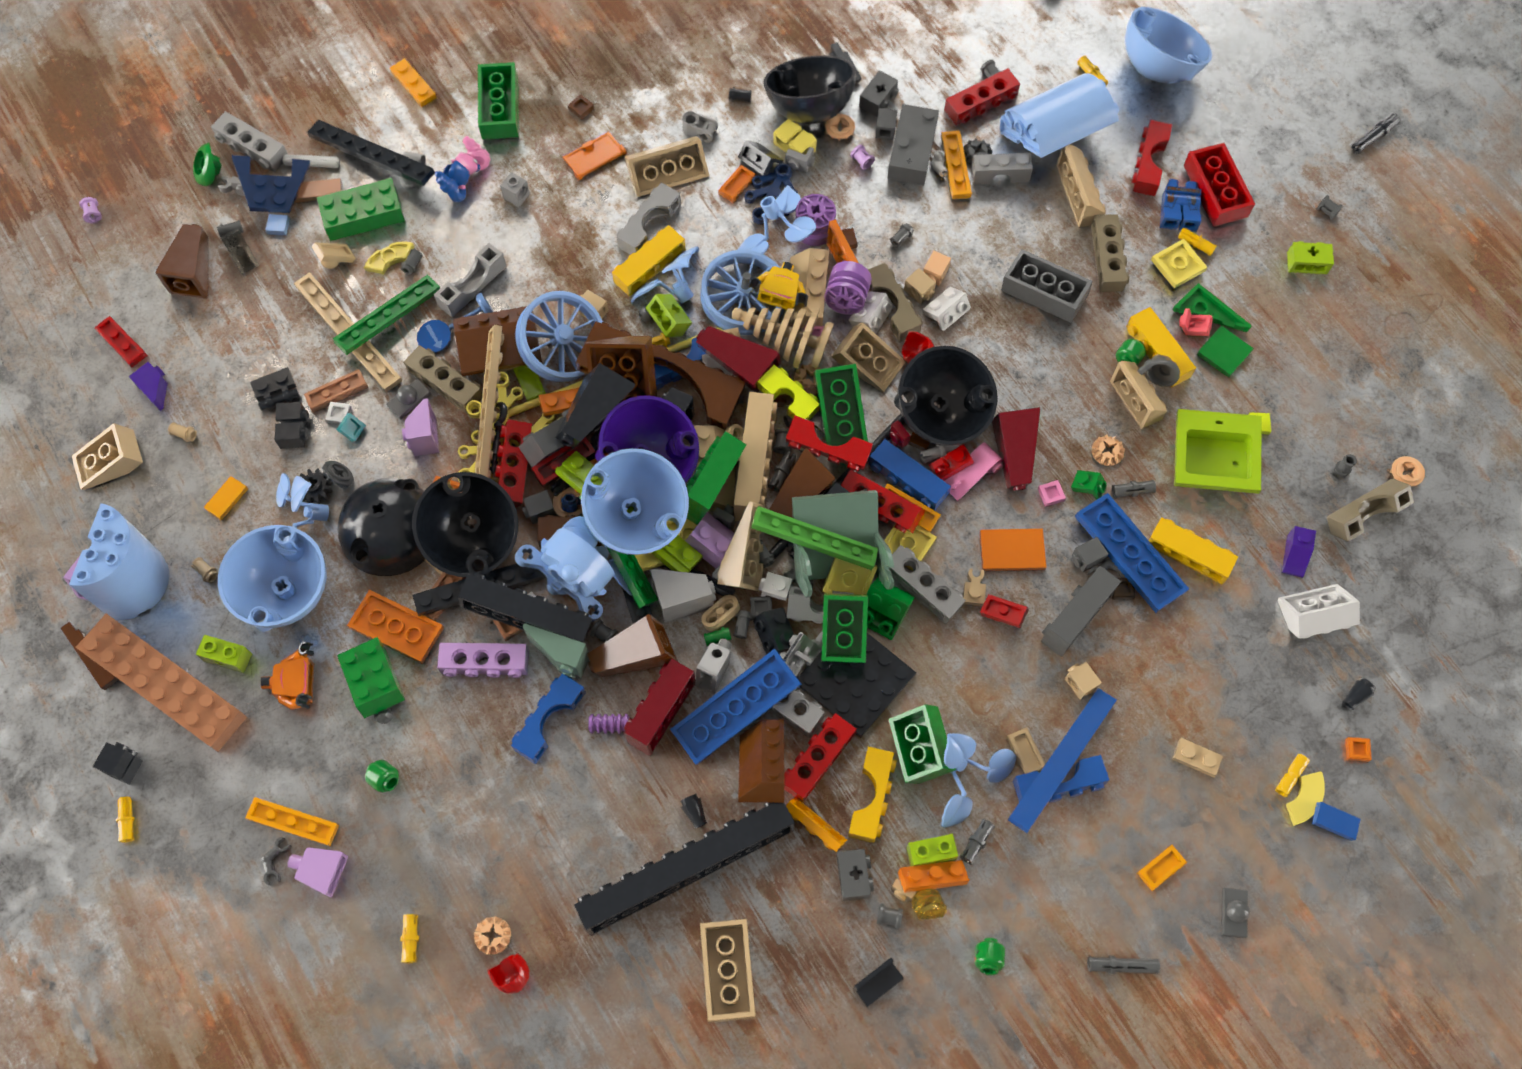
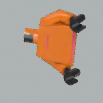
(293, 679)

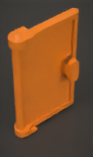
(597, 154)

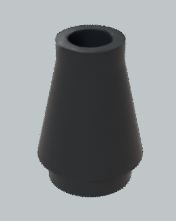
(1360, 692)
(694, 810)

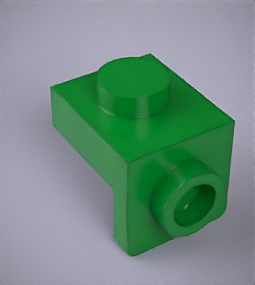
(1089, 483)

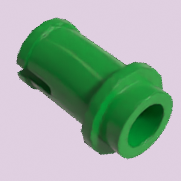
(715, 636)

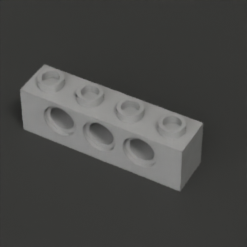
(249, 141)
(926, 595)
(803, 723)

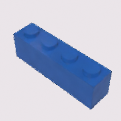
(908, 475)

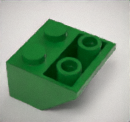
(887, 608)

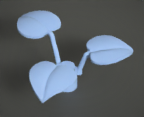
(773, 209)
(680, 287)
(298, 491)
(579, 527)
(957, 755)

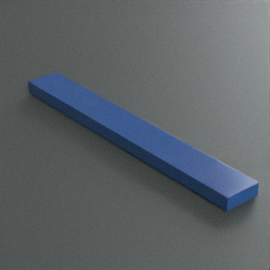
(1061, 760)

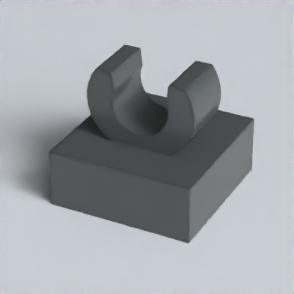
(725, 517)

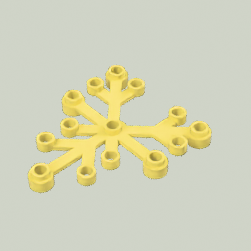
(474, 404)

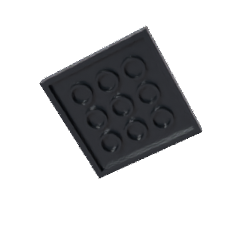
(857, 689)

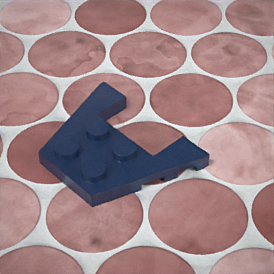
(270, 192)

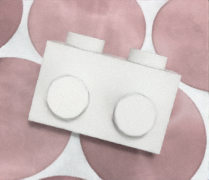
(947, 307)
(874, 312)

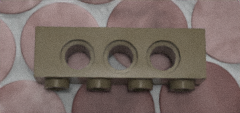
(1102, 228)
(422, 358)

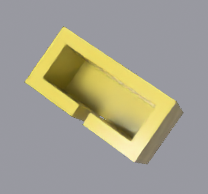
(792, 137)

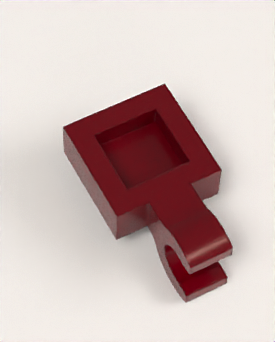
(899, 435)

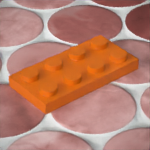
(395, 626)

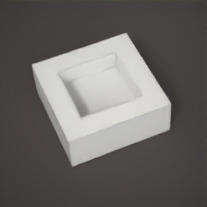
(337, 412)

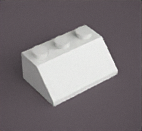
(1320, 611)

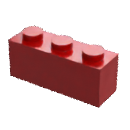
(546, 469)

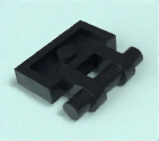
(273, 384)

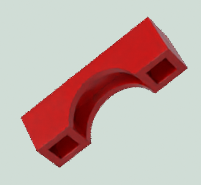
(1148, 175)
(853, 453)

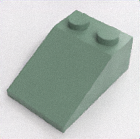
(562, 652)

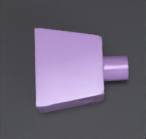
(319, 869)

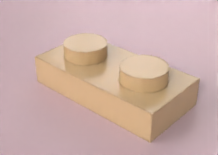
(1197, 757)

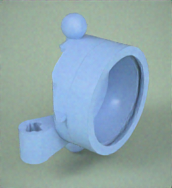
(570, 568)

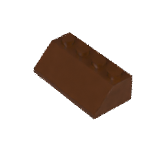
(762, 763)

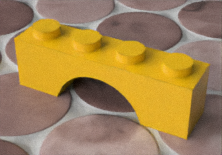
(877, 768)

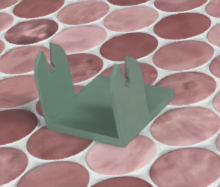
(845, 514)

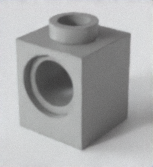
(515, 189)

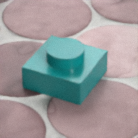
(351, 427)

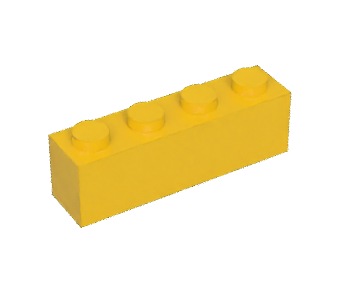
(648, 260)
(1158, 340)
(1192, 550)

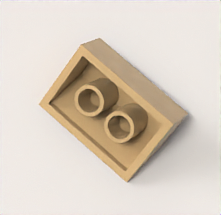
(1137, 394)

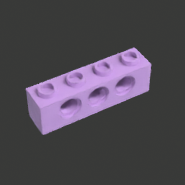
(451, 652)

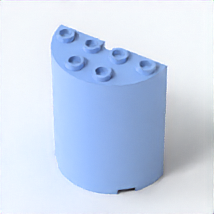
(1060, 115)
(120, 569)

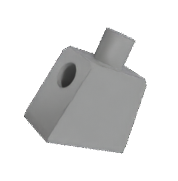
(713, 666)

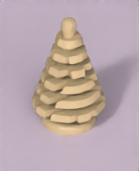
(783, 330)

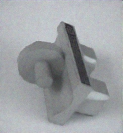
(799, 652)

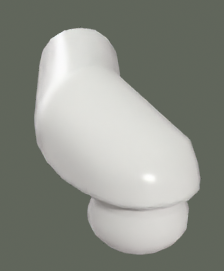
(938, 163)

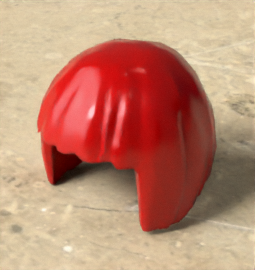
(915, 344)
(510, 974)

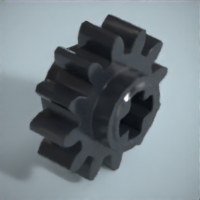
(321, 485)

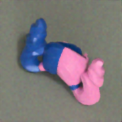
(456, 175)

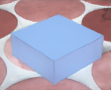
(277, 224)

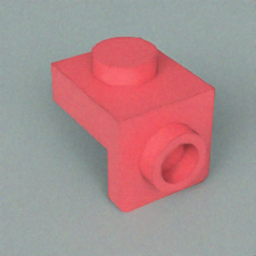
(1195, 324)

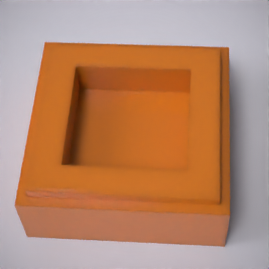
(1358, 749)

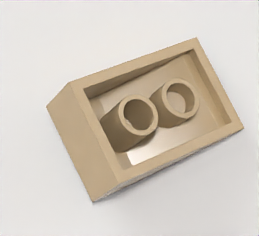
(873, 357)
(107, 457)

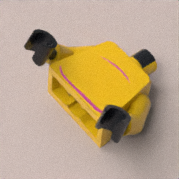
(780, 287)

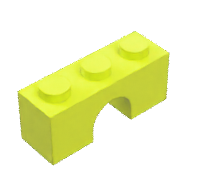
(777, 382)

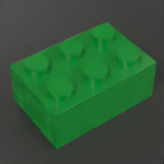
(844, 628)
(370, 677)
(920, 743)

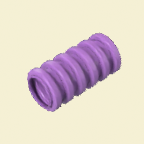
(607, 723)

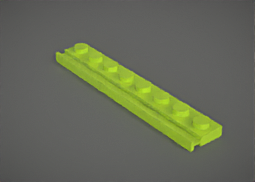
(676, 555)

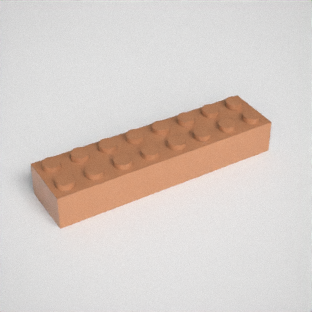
(161, 682)

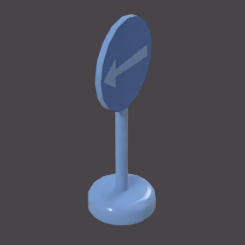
(437, 334)

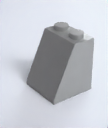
(682, 593)

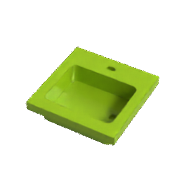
(1218, 451)

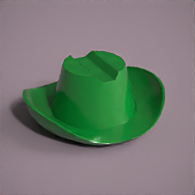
(206, 165)

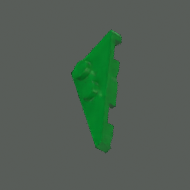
(1203, 302)

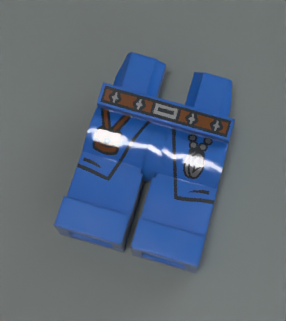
(1181, 206)

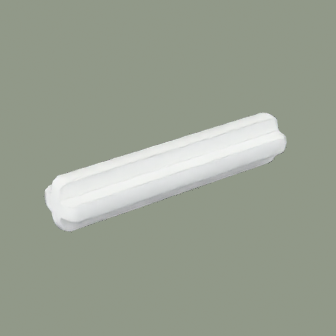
(315, 161)

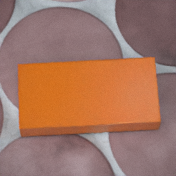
(736, 184)

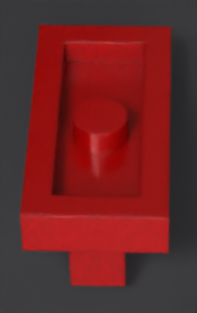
(952, 463)
(1004, 611)

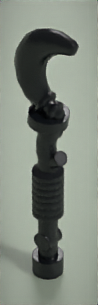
(503, 415)

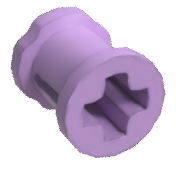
(862, 156)
(88, 210)

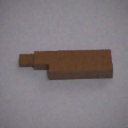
(101, 675)

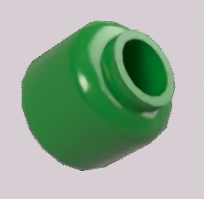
(1131, 351)
(382, 776)
(990, 956)

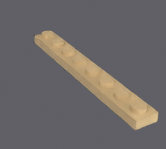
(338, 322)
(489, 398)

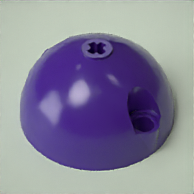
(652, 426)

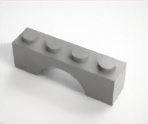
(661, 203)
(486, 267)

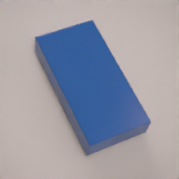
(1336, 821)

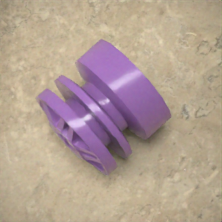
(821, 211)
(848, 287)

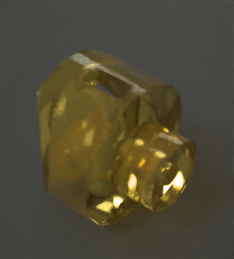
(928, 904)

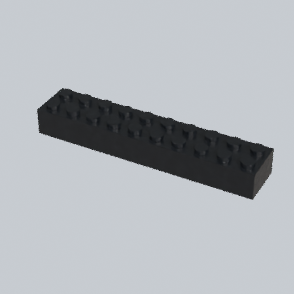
(683, 867)

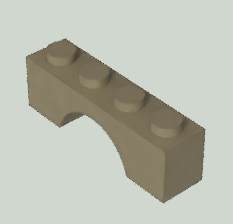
(905, 318)
(1388, 497)

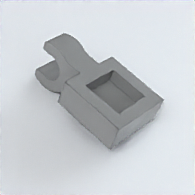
(231, 184)

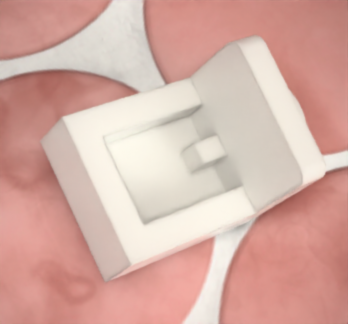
(775, 586)

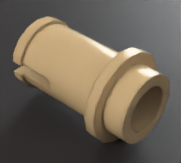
(187, 433)
(207, 572)

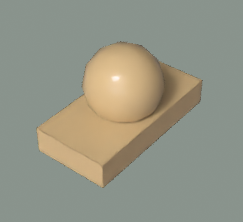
(331, 254)

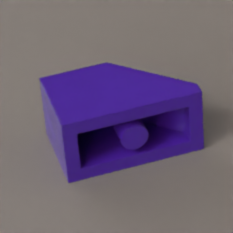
(151, 383)
(1298, 551)

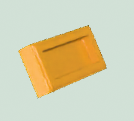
(226, 498)
(1162, 867)

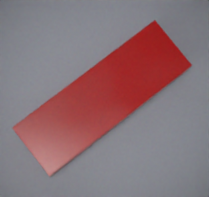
(120, 341)

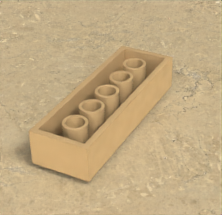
(756, 456)

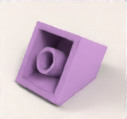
(421, 430)
(711, 539)

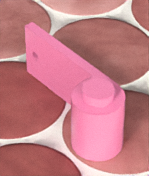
(985, 461)

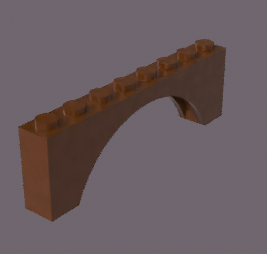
(716, 389)

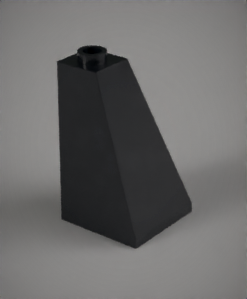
(594, 400)

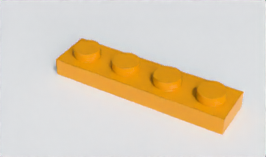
(956, 165)
(292, 821)

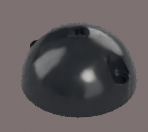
(819, 91)
(951, 380)
(382, 519)
(443, 527)

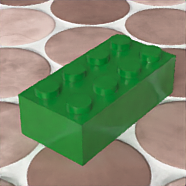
(498, 100)
(360, 209)
(840, 404)
(712, 474)

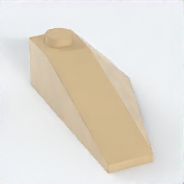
(741, 561)

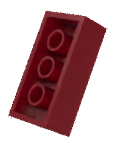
(660, 706)

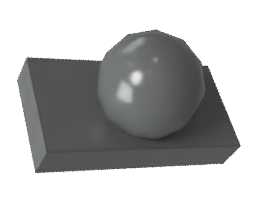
(408, 398)
(1235, 912)

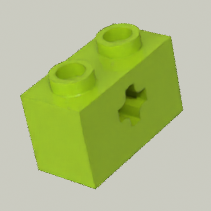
(1310, 258)
(668, 315)
(224, 654)
(932, 850)

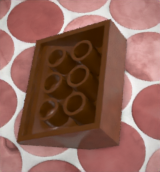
(472, 340)
(628, 357)

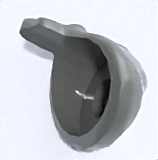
(1160, 370)

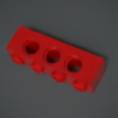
(982, 97)
(513, 431)
(911, 513)
(832, 726)

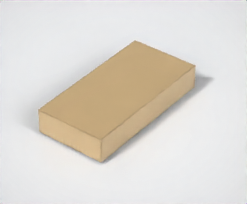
(1026, 751)

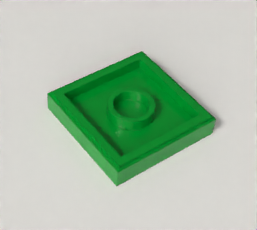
(1225, 351)

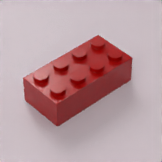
(1221, 184)

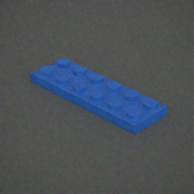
(1132, 553)
(735, 706)

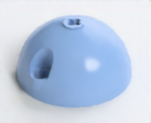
(1165, 46)
(639, 481)
(259, 569)

